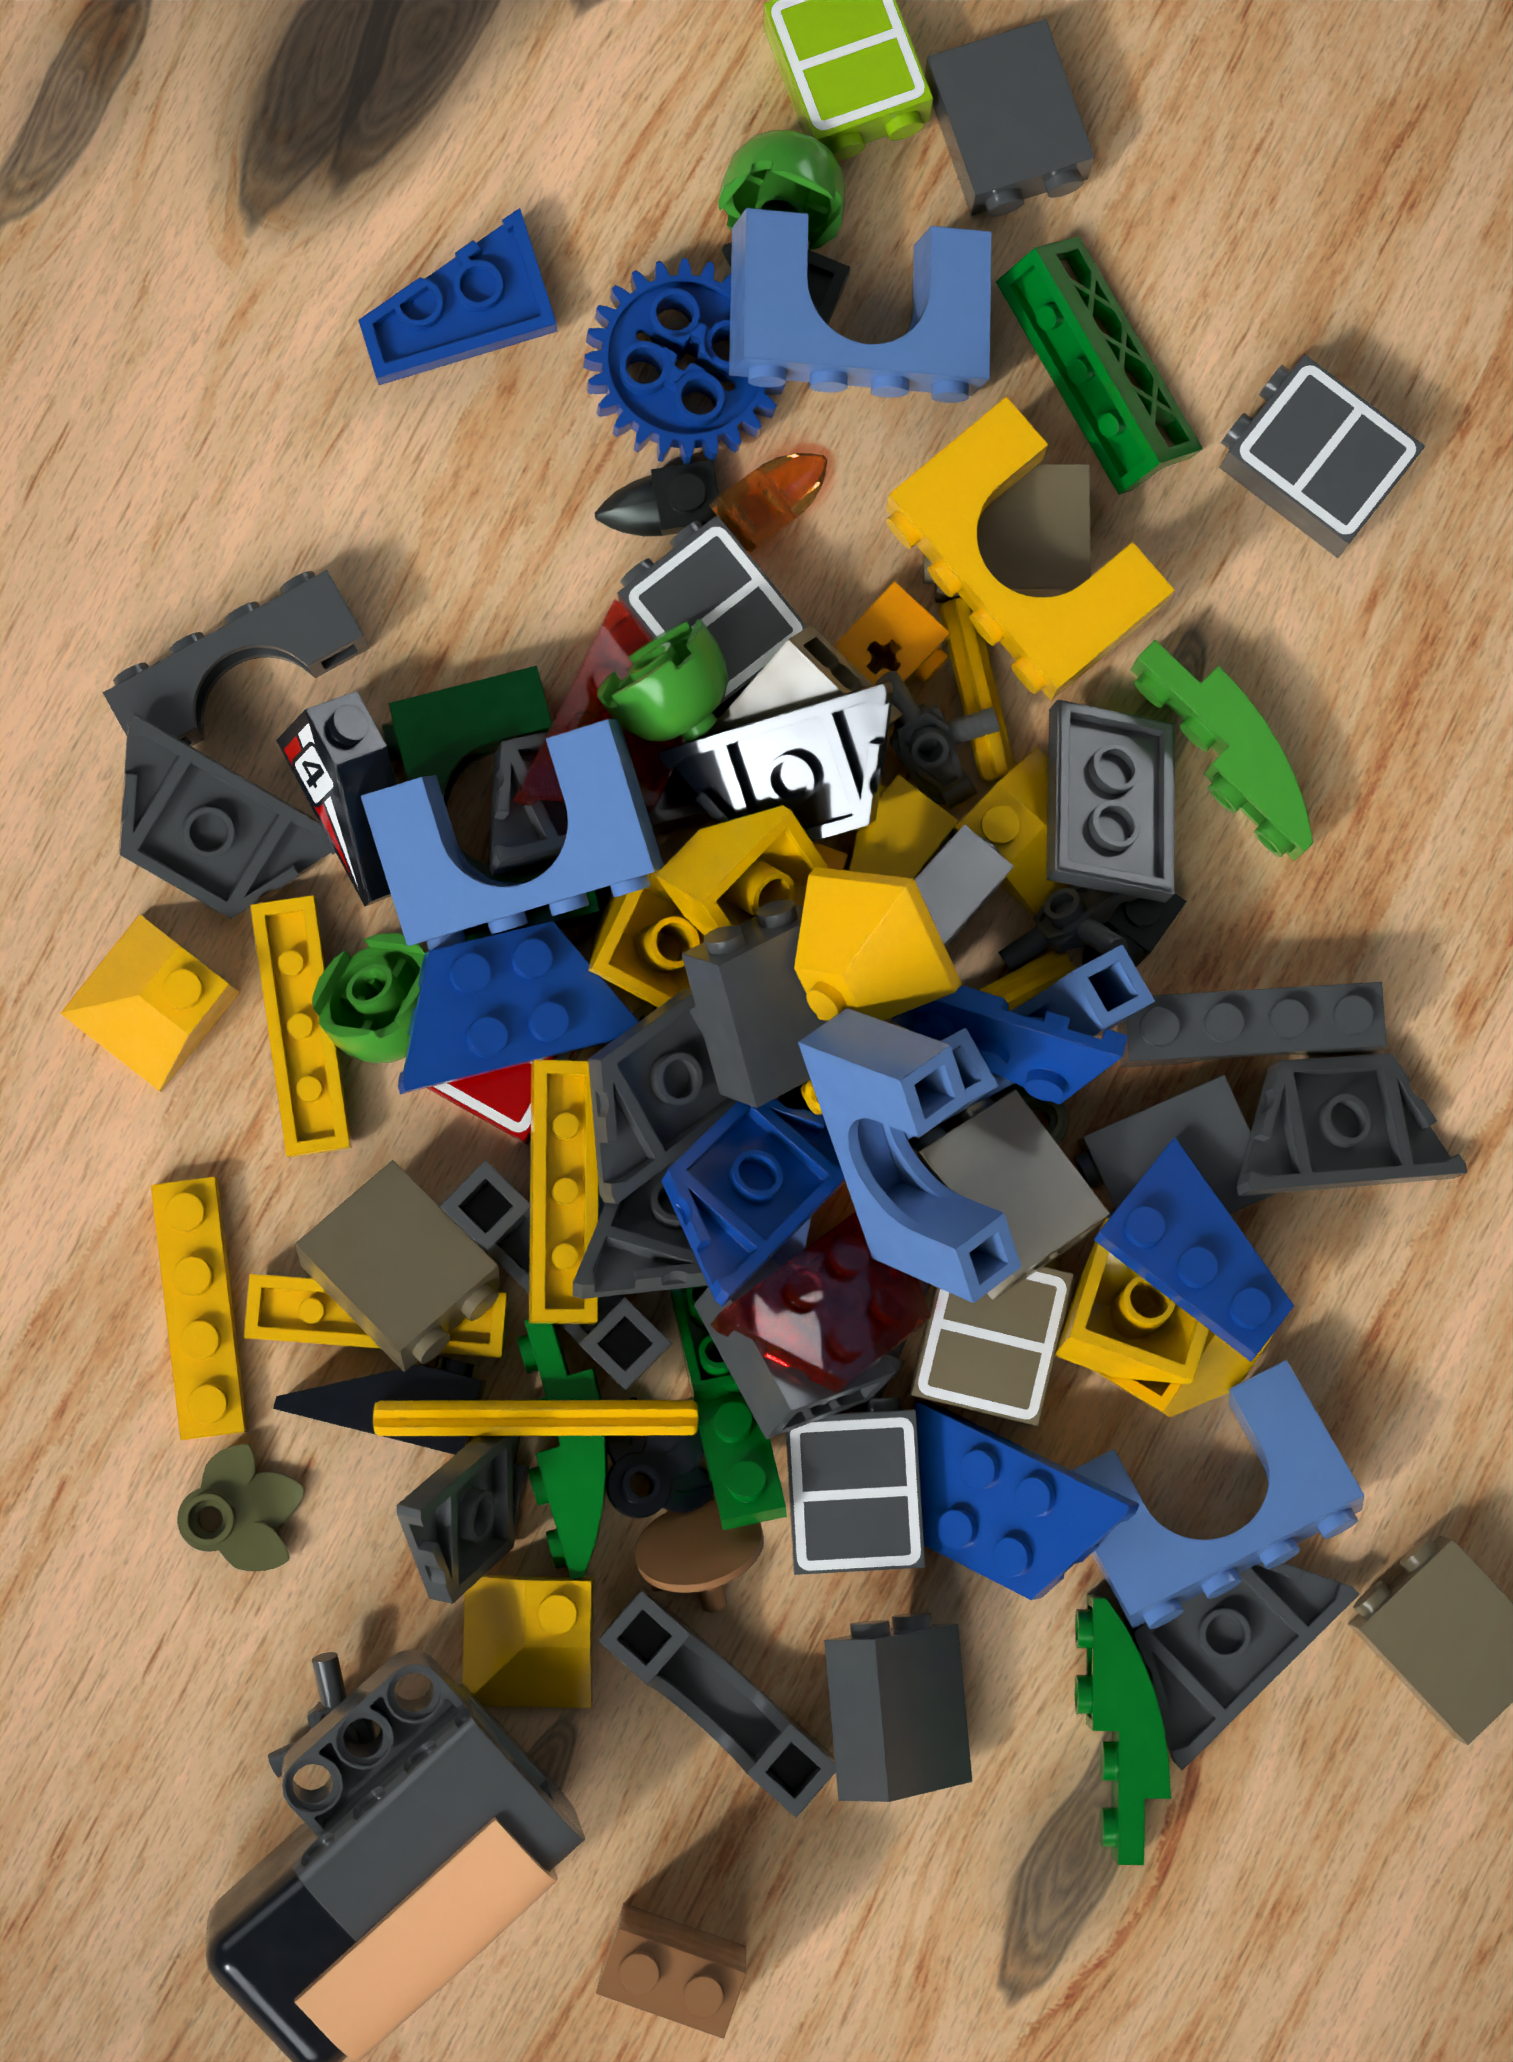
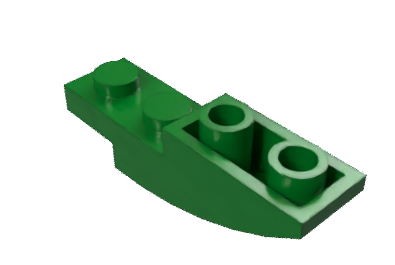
(734, 1447)
(576, 1471)
(1121, 1700)

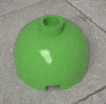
(787, 175)
(670, 686)
(370, 998)

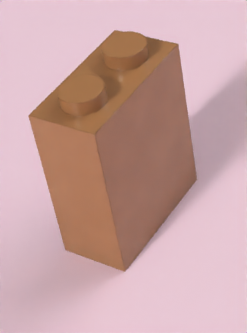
(673, 1970)

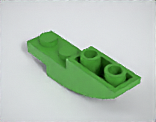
(1251, 764)

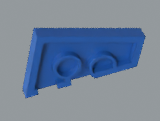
(464, 309)
(1195, 1253)

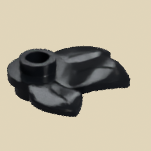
(669, 1466)

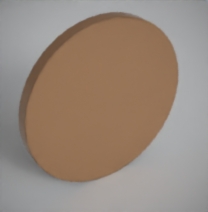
(695, 1554)

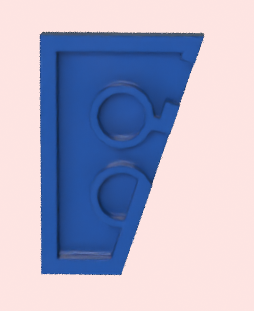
(1023, 1049)

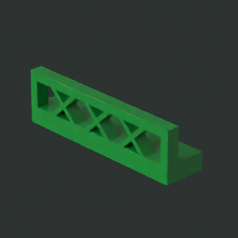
(1091, 364)

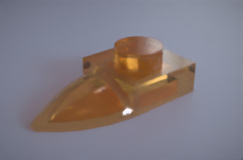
(770, 498)

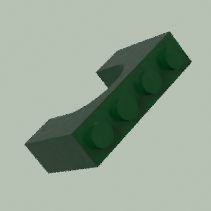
(459, 726)

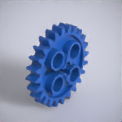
(657, 407)

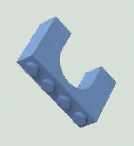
(784, 338)
(443, 893)
(1092, 997)
(871, 1090)
(1306, 1495)

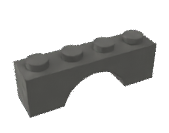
(302, 626)
(1256, 1023)
(500, 1224)
(720, 1700)

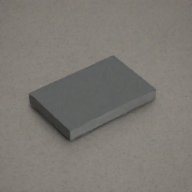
(1110, 801)

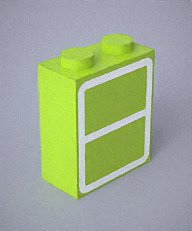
(848, 70)

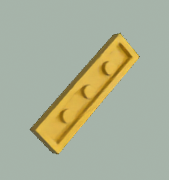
(302, 1053)
(561, 1190)
(199, 1308)
(304, 1313)

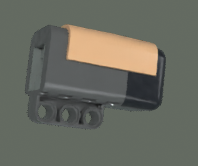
(396, 1873)

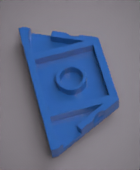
(505, 1006)
(751, 1188)
(1007, 1506)

